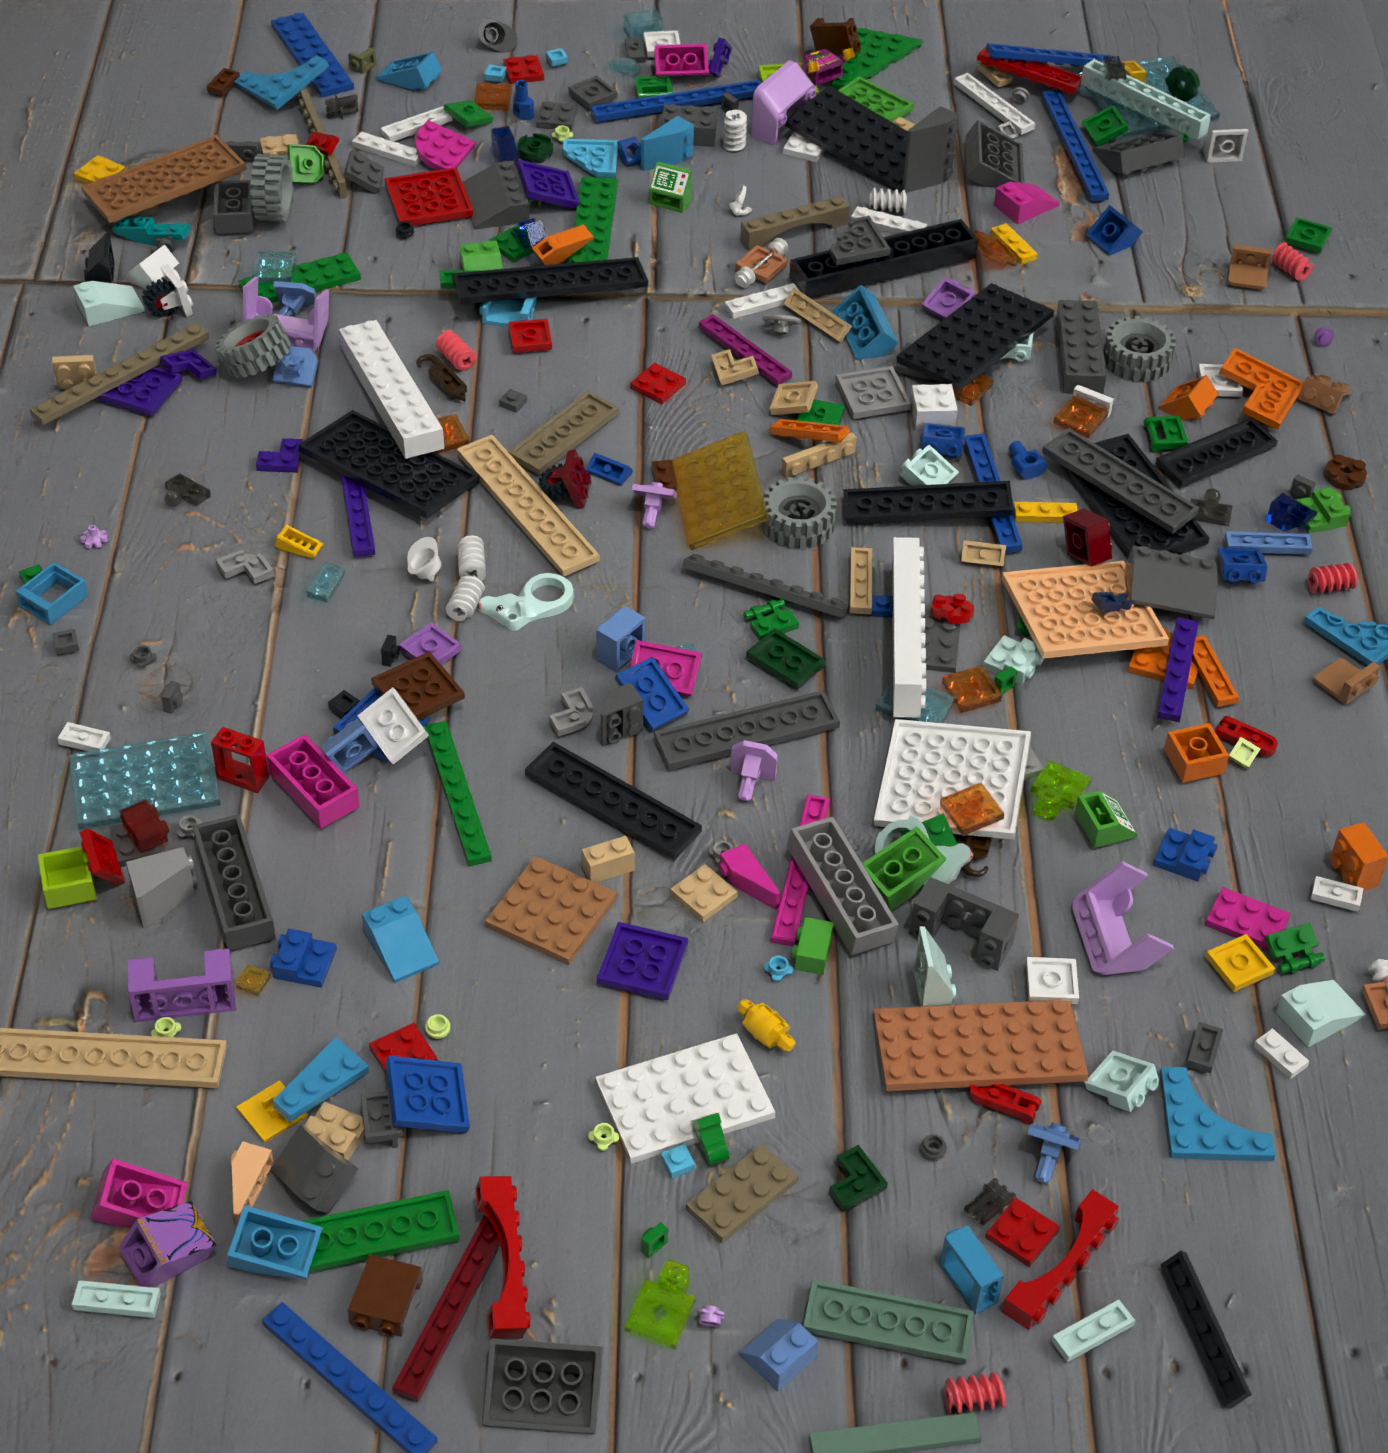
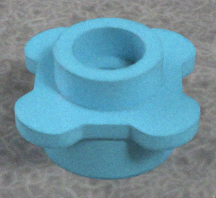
(781, 963)

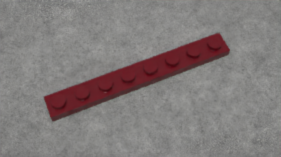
(448, 1313)

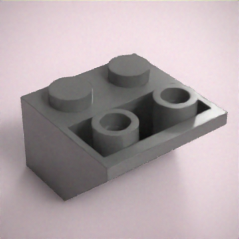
(621, 714)

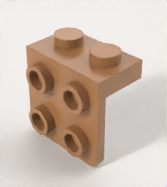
(1249, 267)
(1323, 393)
(1347, 681)

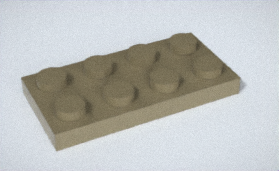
(741, 1193)

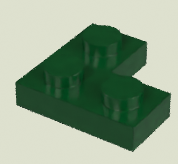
(861, 1182)

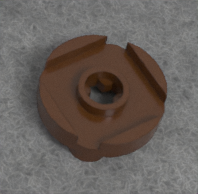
(1355, 469)

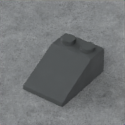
(313, 1170)

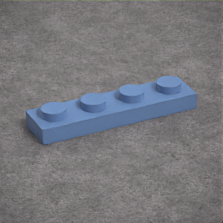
(1270, 542)

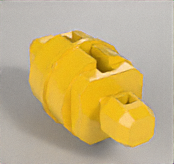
(766, 1025)

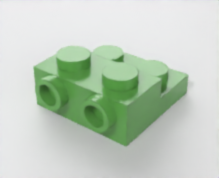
(1330, 510)

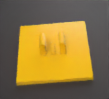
(263, 1117)

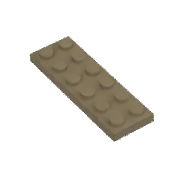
(563, 432)

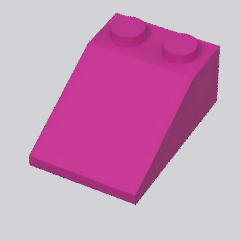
(1023, 201)
(133, 1193)

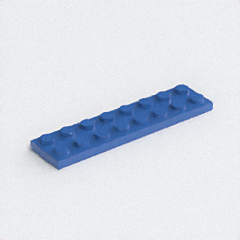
(305, 43)

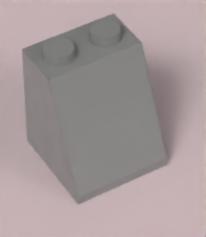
(161, 883)

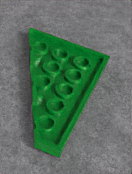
(876, 53)

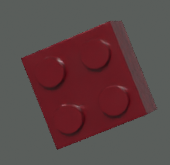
(1087, 537)

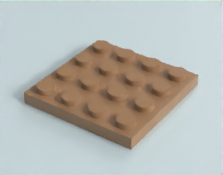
(551, 910)

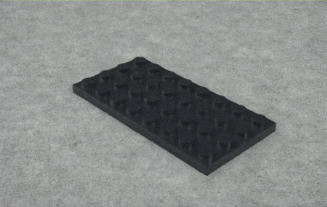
(854, 135)
(975, 336)
(373, 459)
(1126, 524)

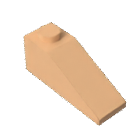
(249, 1172)

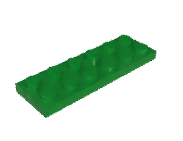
(317, 274)
(384, 1230)

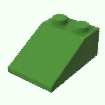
(480, 256)
(903, 867)

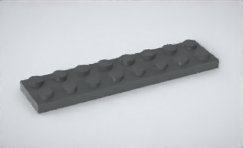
(1121, 480)
(761, 724)

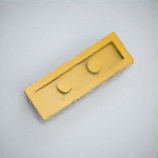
(1015, 243)
(1042, 511)

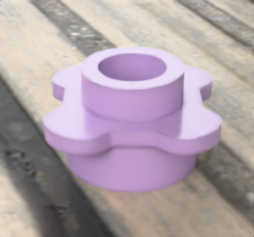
(710, 1316)

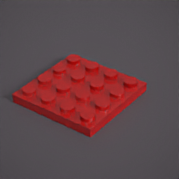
(429, 196)

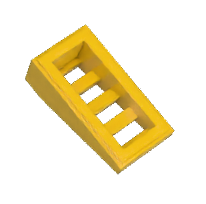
(1135, 70)
(287, 542)

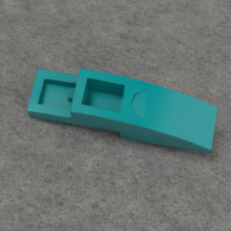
(146, 231)

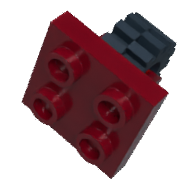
(567, 480)

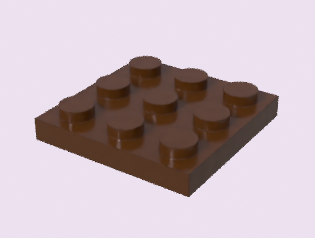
(421, 684)

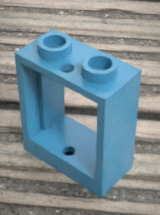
(48, 612)
(971, 1269)

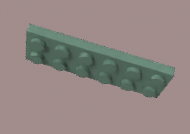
(888, 1321)

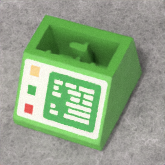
(670, 187)
(1103, 819)

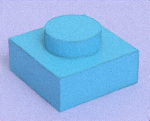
(557, 57)
(495, 73)
(678, 1161)

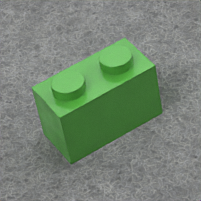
(813, 946)

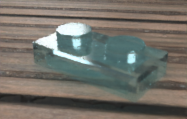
(325, 582)

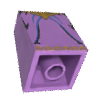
(166, 1244)

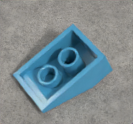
(412, 71)
(667, 144)
(399, 939)
(273, 1244)

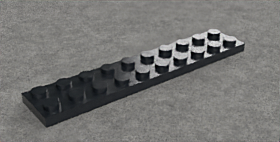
(549, 280)

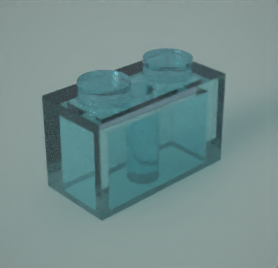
(640, 22)

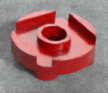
(954, 608)

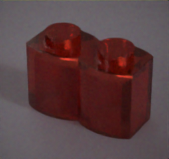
(144, 825)

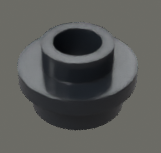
(404, 229)

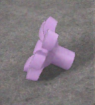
(94, 537)

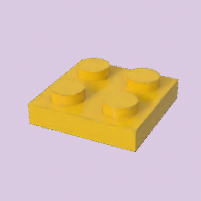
(97, 169)
(1240, 962)

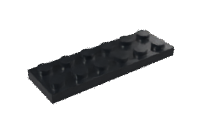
(1216, 452)

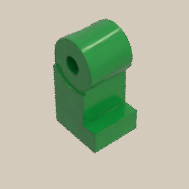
(711, 1138)

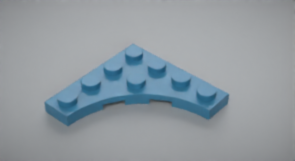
(281, 87)
(1362, 640)
(1202, 1134)

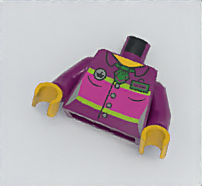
(825, 66)

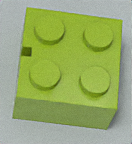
(66, 877)

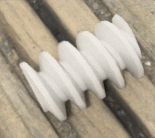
(735, 130)
(888, 200)
(471, 557)
(465, 598)

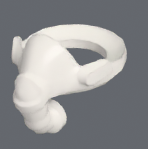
(736, 206)

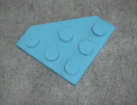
(594, 156)

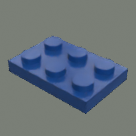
(660, 699)

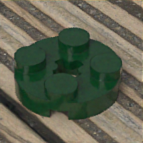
(1185, 75)
(535, 148)

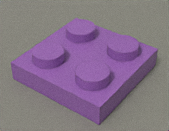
(431, 639)

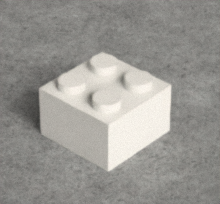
(933, 405)

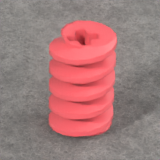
(1292, 261)
(456, 350)
(1332, 577)
(974, 1392)

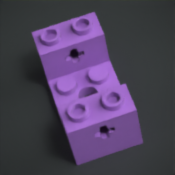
(203, 994)

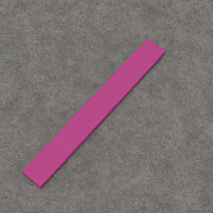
(796, 885)

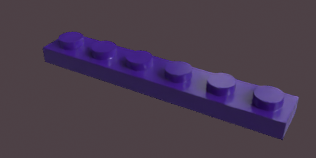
(358, 518)
(1178, 669)

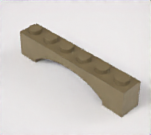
(762, 229)

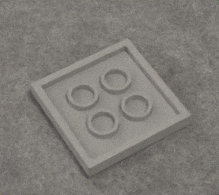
(873, 392)

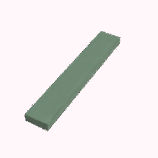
(899, 1436)

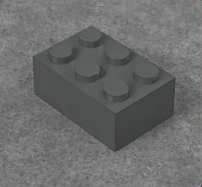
(702, 117)
(233, 207)

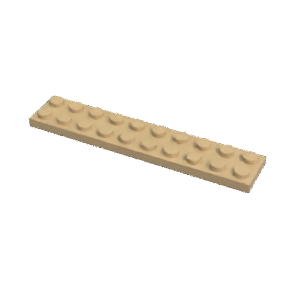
(528, 505)
(111, 1057)

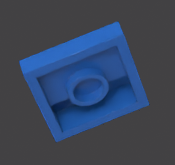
(944, 439)
(1242, 565)
(1186, 853)
(302, 958)

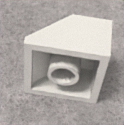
(1224, 145)
(150, 268)

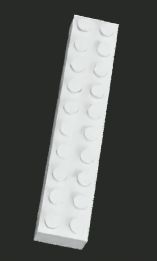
(391, 389)
(908, 628)

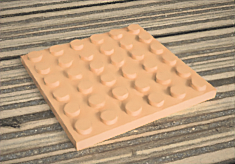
(1067, 622)

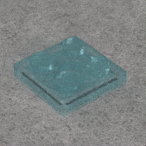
(274, 266)

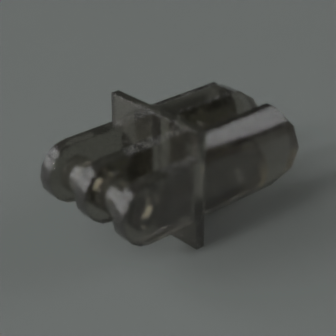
(1114, 68)
(341, 106)
(989, 1202)

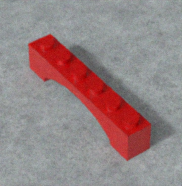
(496, 1201)
(1030, 1299)

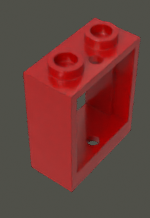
(228, 769)

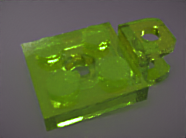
(1053, 796)
(666, 1294)

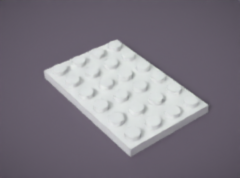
(661, 1096)

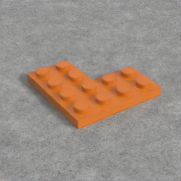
(1272, 388)

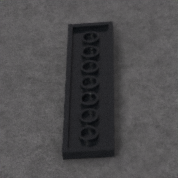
(928, 502)
(613, 800)

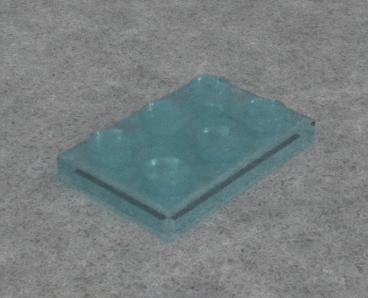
(936, 705)

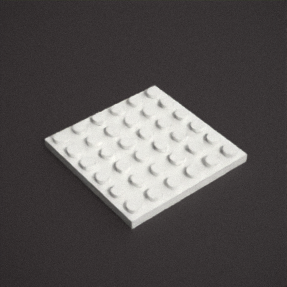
(941, 759)

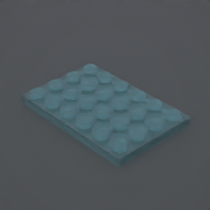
(167, 772)

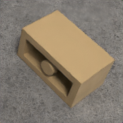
(608, 859)

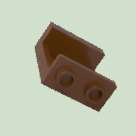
(835, 36)
(384, 1295)

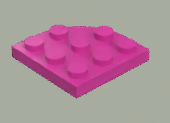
(441, 147)

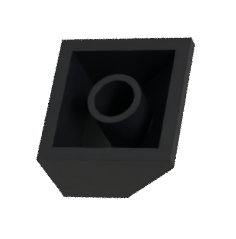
(100, 262)

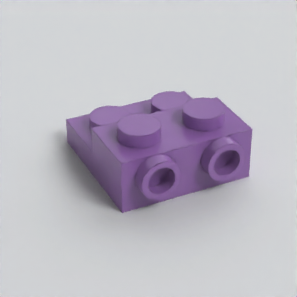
(947, 298)

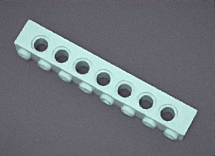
(1147, 101)

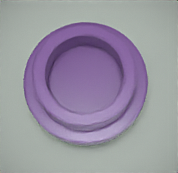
(1324, 336)

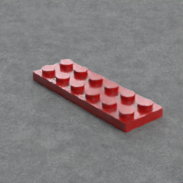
(1035, 71)

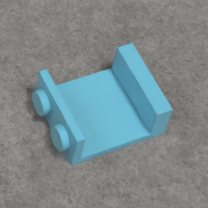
(507, 311)

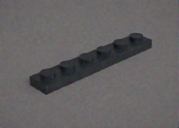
(1205, 1330)

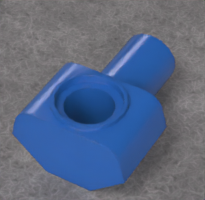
(522, 104)
(632, 144)
(1027, 463)

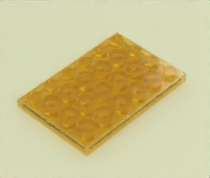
(719, 490)

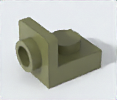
(363, 61)

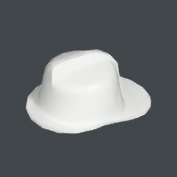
(424, 558)

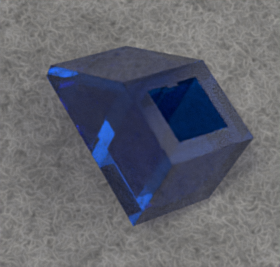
(504, 144)
(530, 232)
(1288, 513)

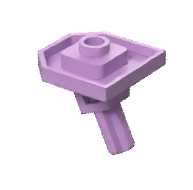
(654, 496)
(753, 762)

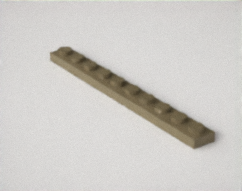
(314, 124)
(118, 374)

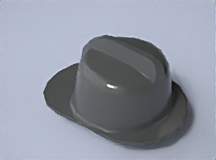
(497, 35)

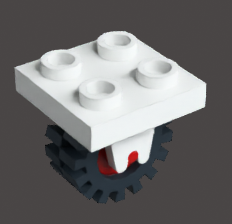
(167, 294)

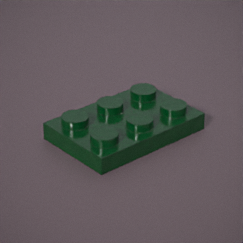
(785, 658)

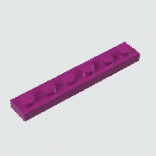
(744, 348)

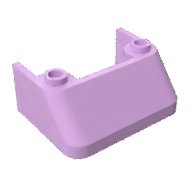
(772, 98)
(300, 331)
(1102, 927)

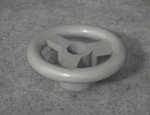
(781, 322)

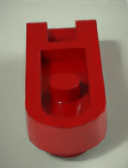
(1263, 740)
(1007, 1101)

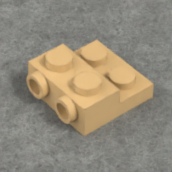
(278, 144)
(337, 1128)

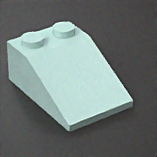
(106, 301)
(932, 973)
(1318, 1010)

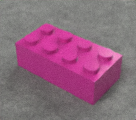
(313, 781)

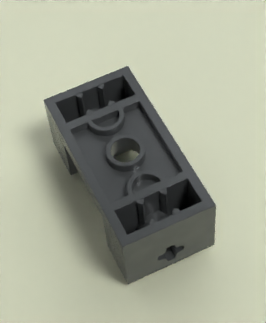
(988, 921)

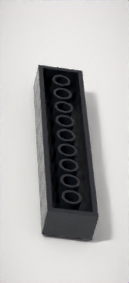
(909, 254)

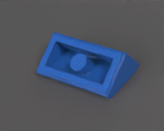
(609, 469)

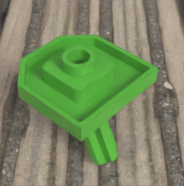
(306, 163)

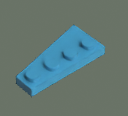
(322, 1078)

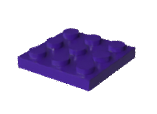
(547, 184)
(144, 392)
(642, 961)

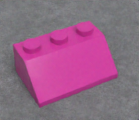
(681, 60)

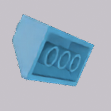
(870, 330)

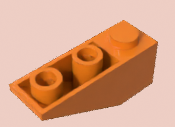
(561, 245)

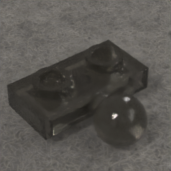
(184, 488)
(1212, 511)

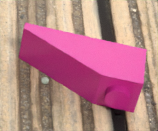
(747, 875)

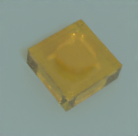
(253, 980)

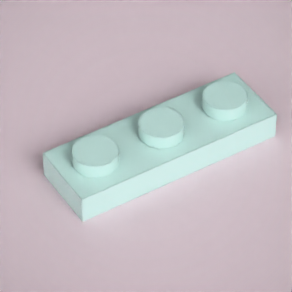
(116, 1299)
(1093, 1330)

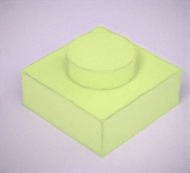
(1244, 753)

